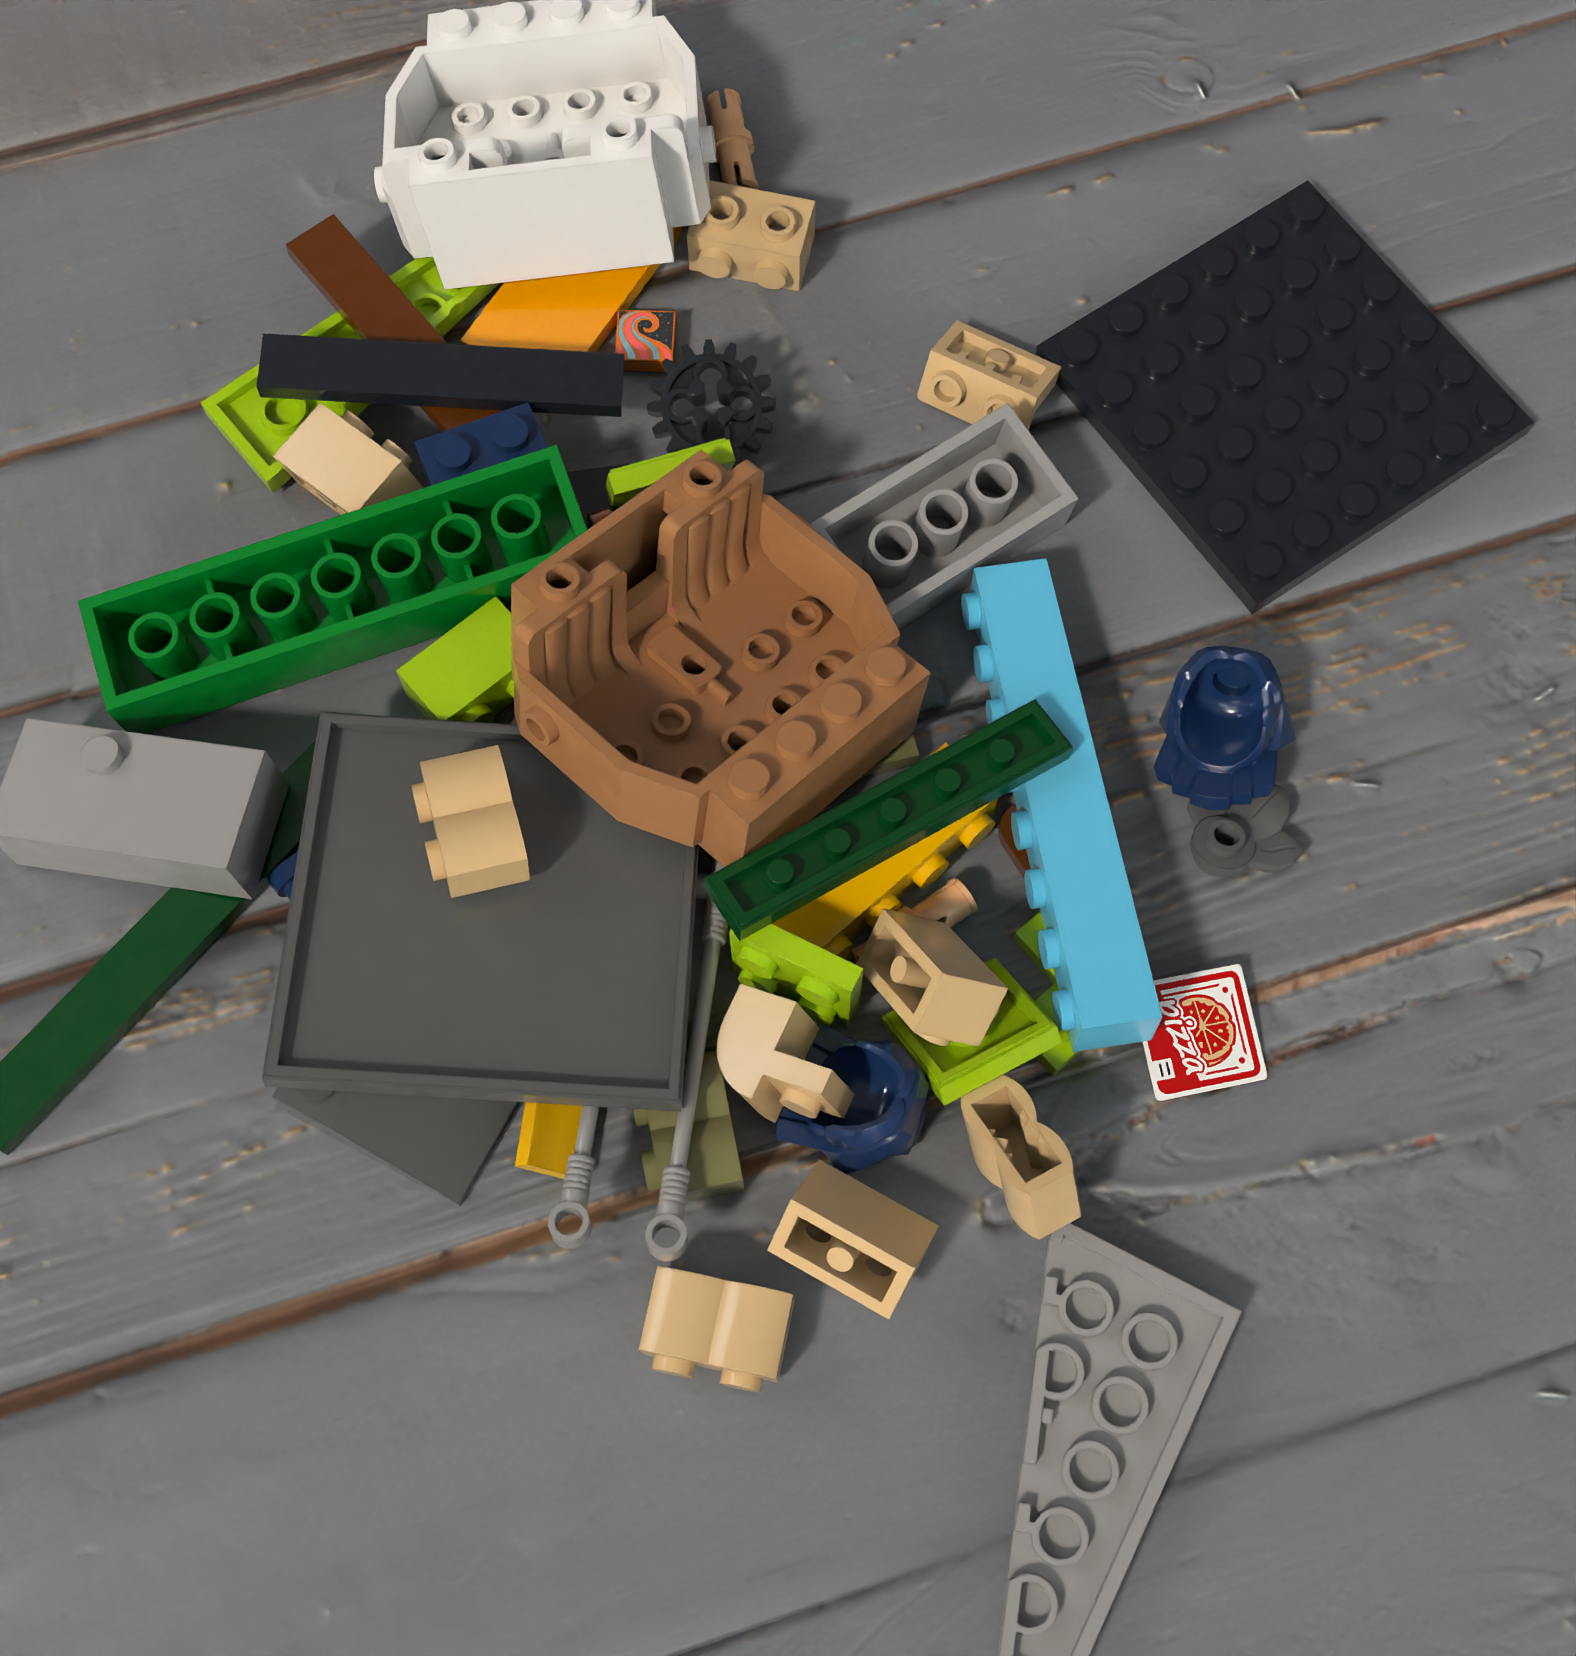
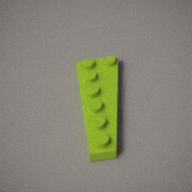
(262, 425)

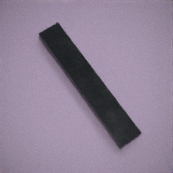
(440, 375)

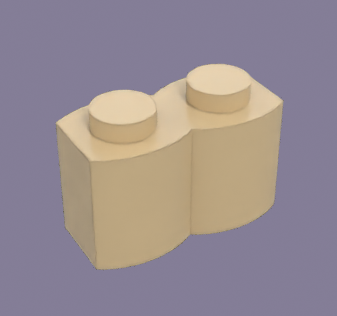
(473, 821)
(1021, 1156)
(716, 1327)

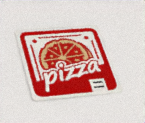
(1204, 1034)

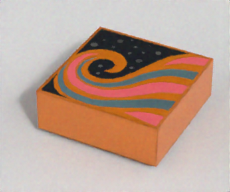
(645, 338)

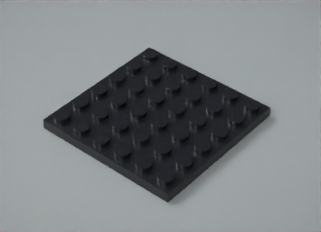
(1282, 394)

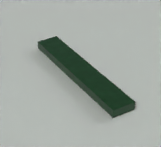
(886, 819)

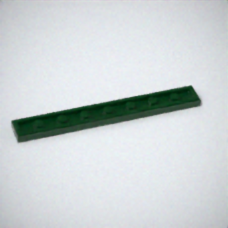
(129, 982)

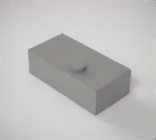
(951, 511)
(140, 807)

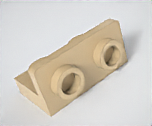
(978, 373)

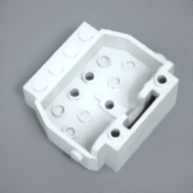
(545, 141)

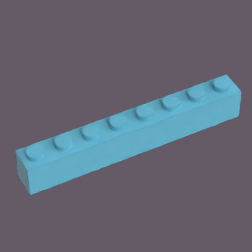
(1063, 816)

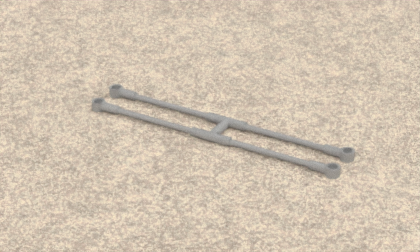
(675, 1176)

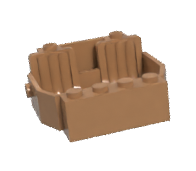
(755, 602)

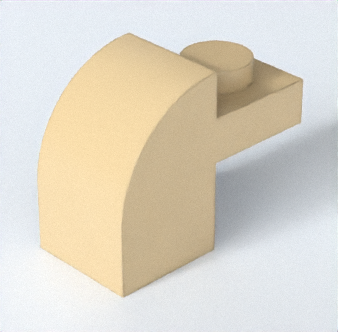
(764, 1057)

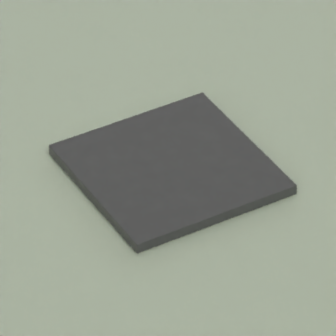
(488, 995)

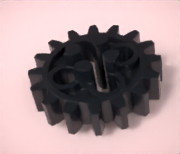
(736, 381)

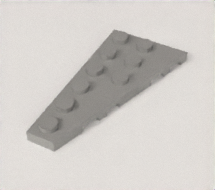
(1107, 1412)

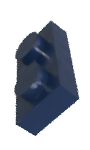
(480, 444)

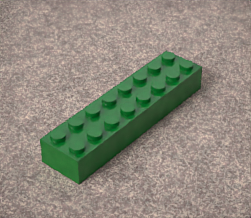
(325, 593)

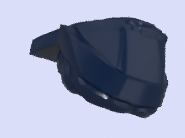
(1224, 728)
(884, 1112)

